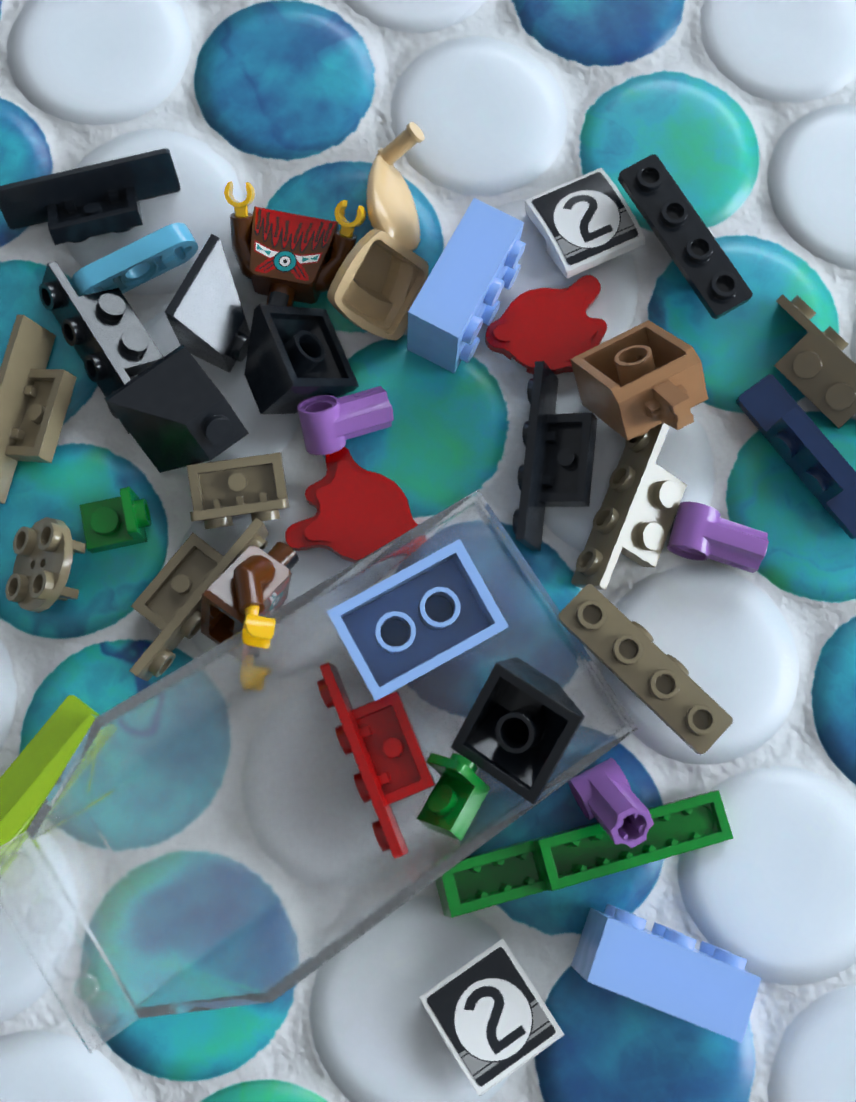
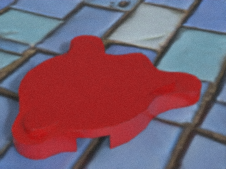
(549, 326)
(354, 511)

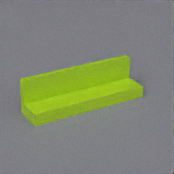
(40, 765)

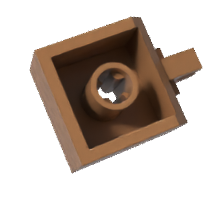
(641, 380)

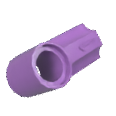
(333, 420)
(703, 535)
(608, 797)

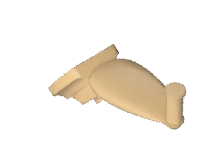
(382, 270)

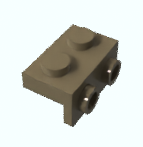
(238, 488)

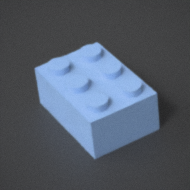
(465, 286)
(417, 619)
(667, 971)

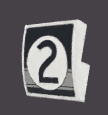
(584, 222)
(491, 1017)

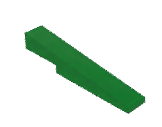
(579, 856)

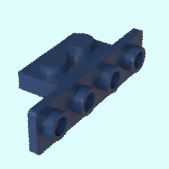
(803, 449)

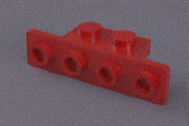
(385, 753)

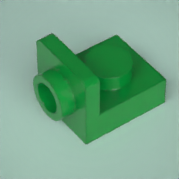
(115, 521)
(454, 797)

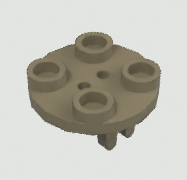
(42, 565)

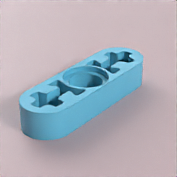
(137, 261)

